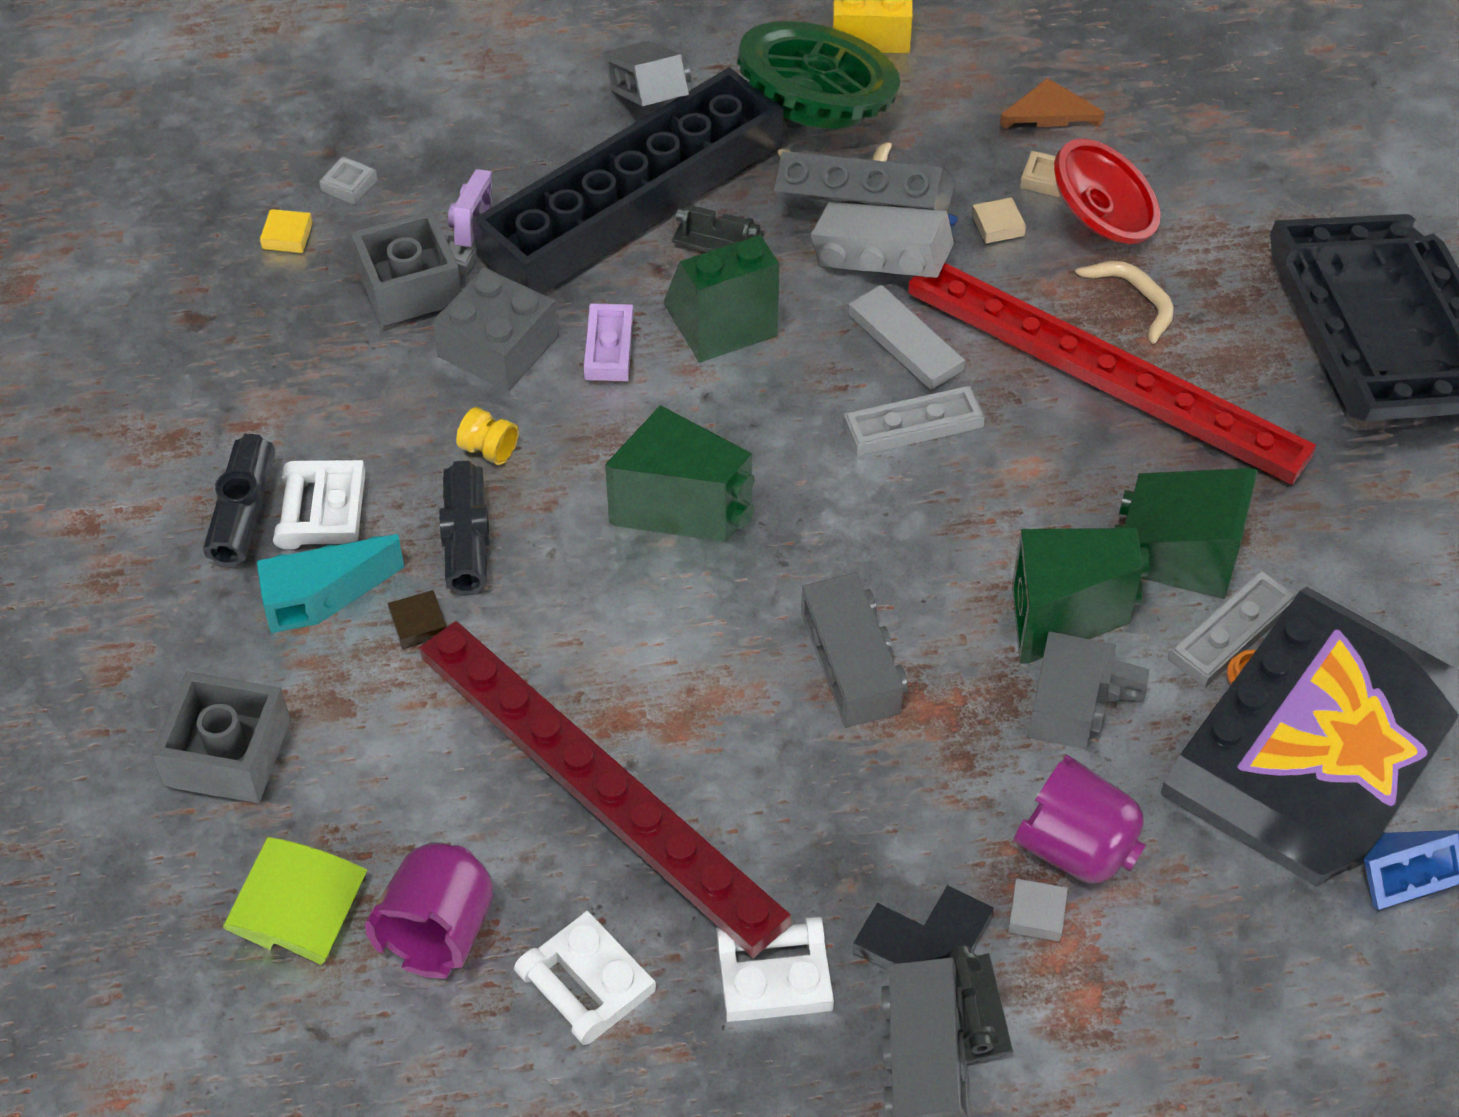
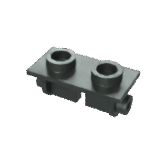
(703, 231)
(984, 1015)

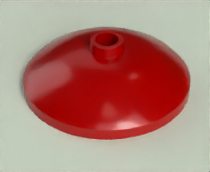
(1106, 192)

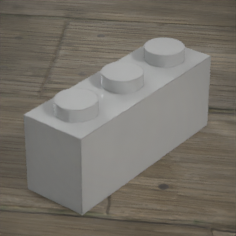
(883, 239)

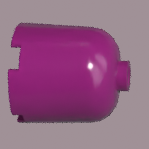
(1083, 824)
(432, 909)

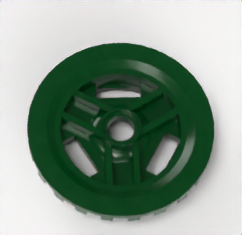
(818, 73)

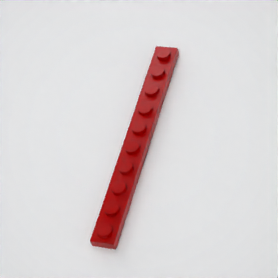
(1117, 372)

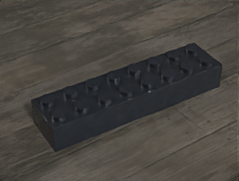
(628, 182)

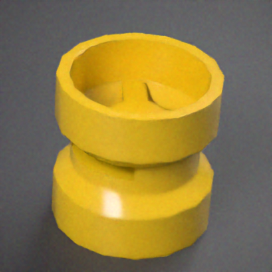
(484, 434)

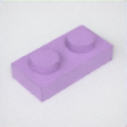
(473, 200)
(608, 342)

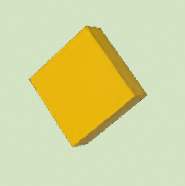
(286, 231)

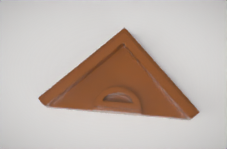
(1051, 107)

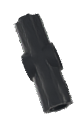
(239, 500)
(464, 528)

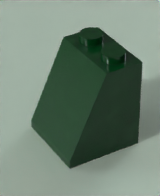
(726, 298)
(679, 480)
(1190, 525)
(1075, 584)

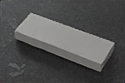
(906, 337)
(913, 420)
(1231, 628)

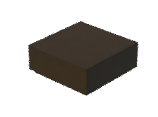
(416, 618)

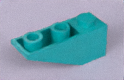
(319, 582)

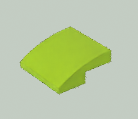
(295, 899)

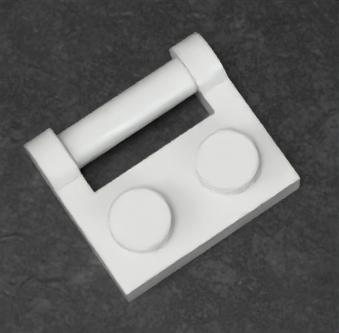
(334, 503)
(597, 966)
(779, 984)

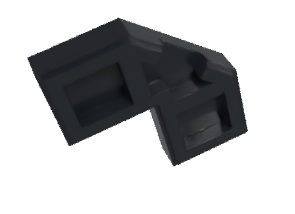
(896, 939)

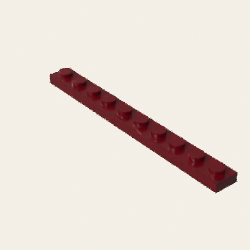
(608, 790)

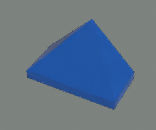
(1412, 865)

